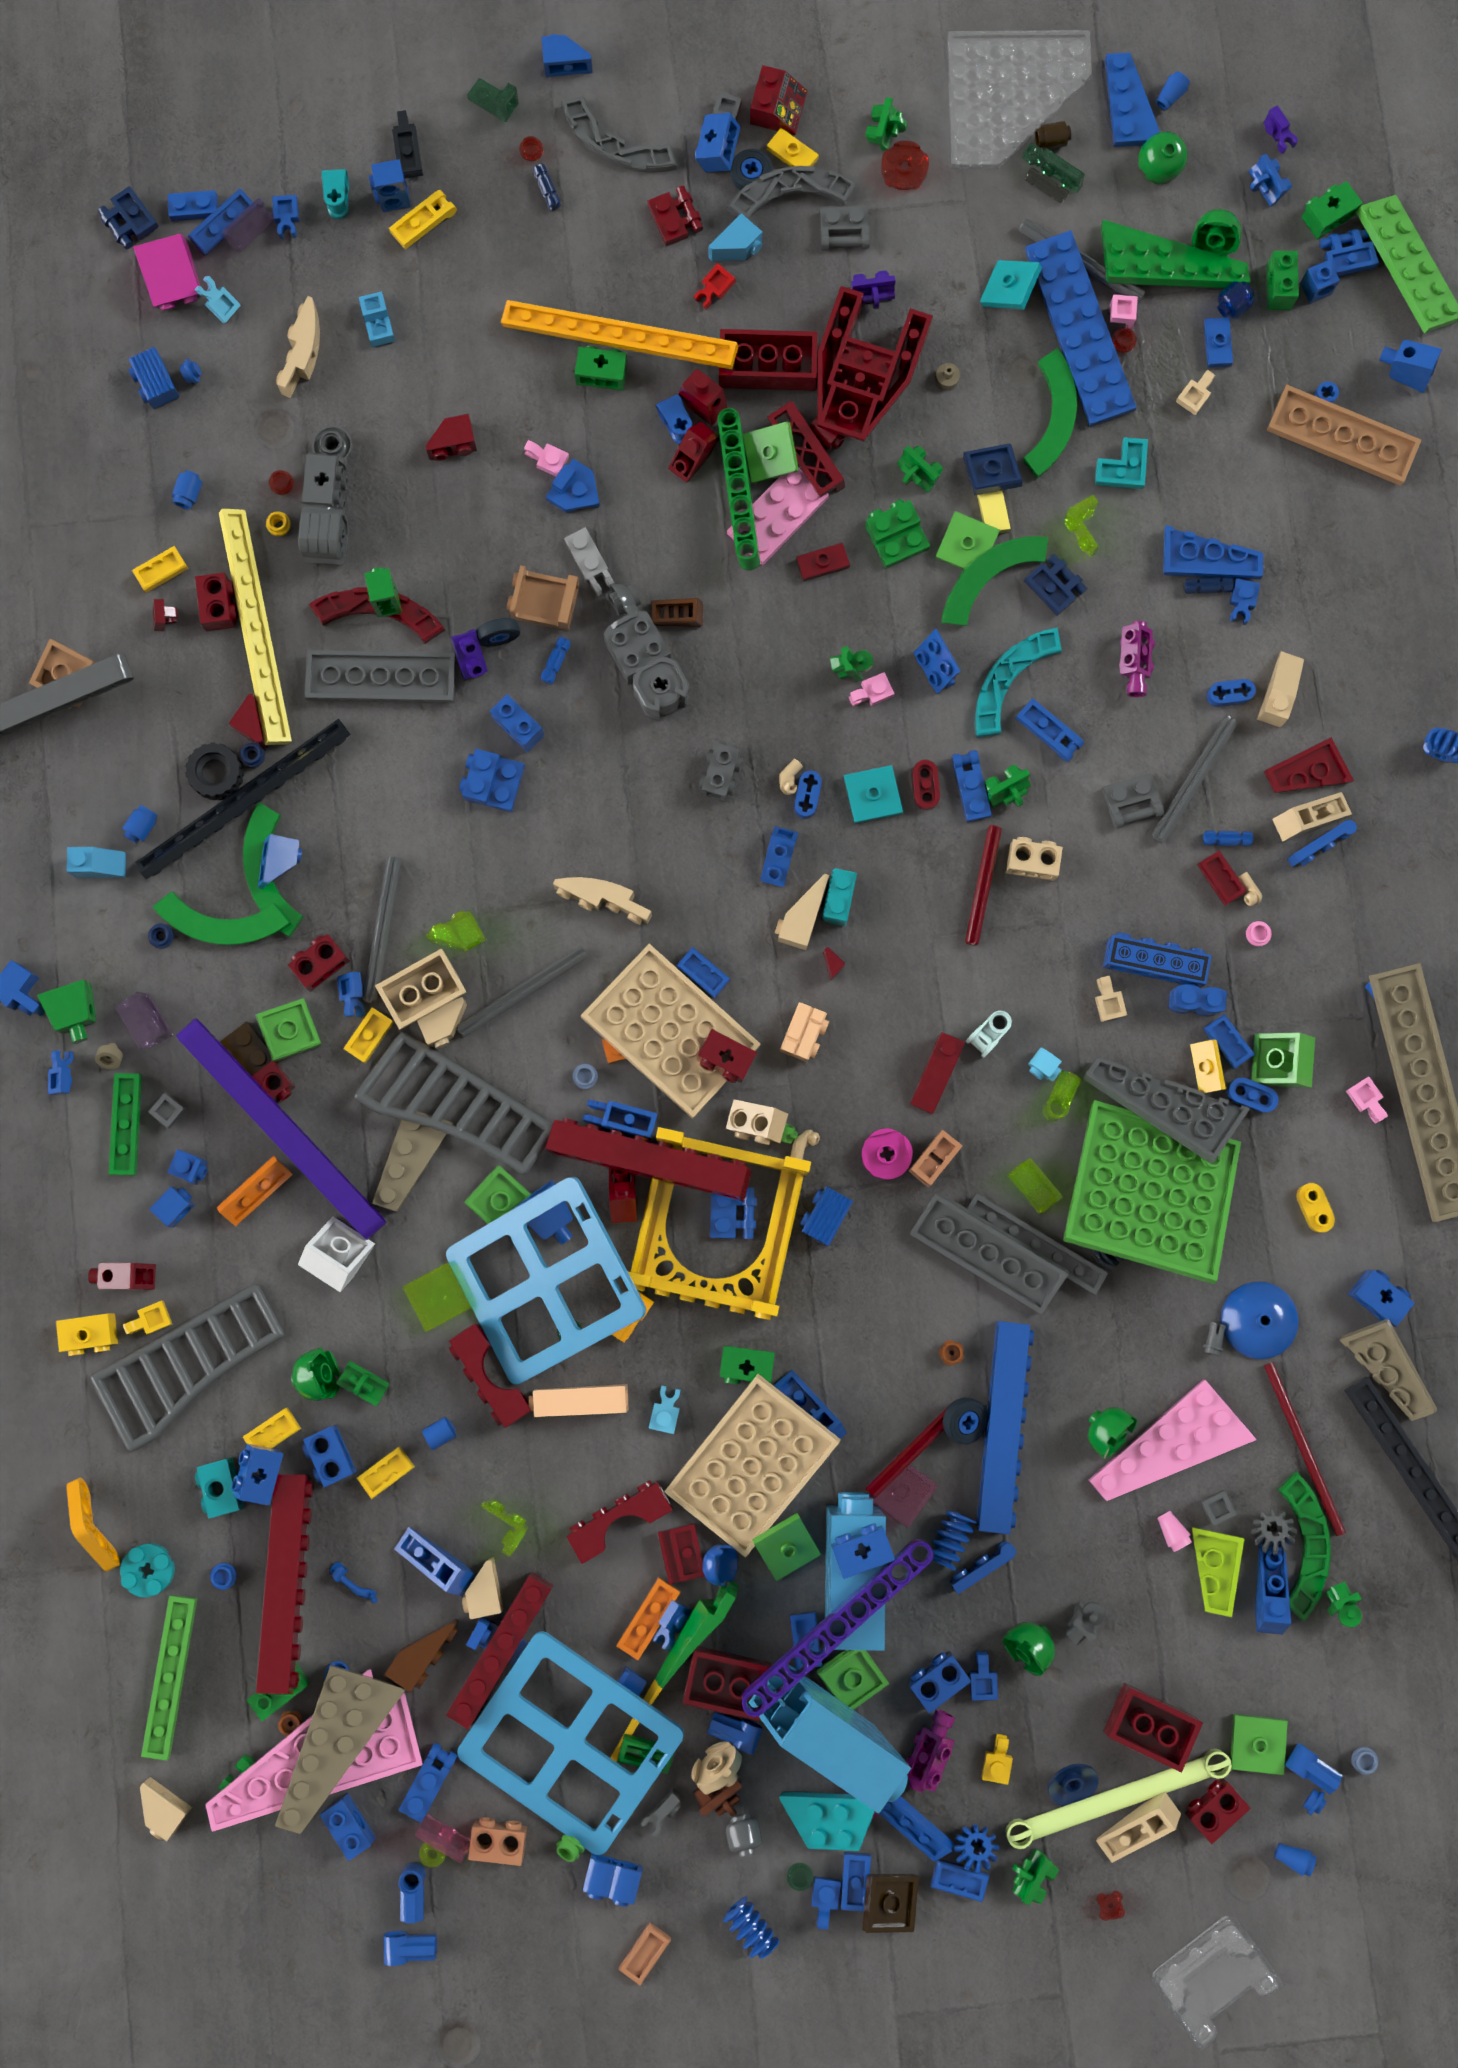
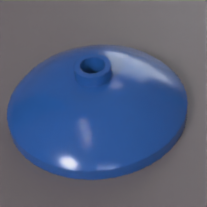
(1243, 1314)

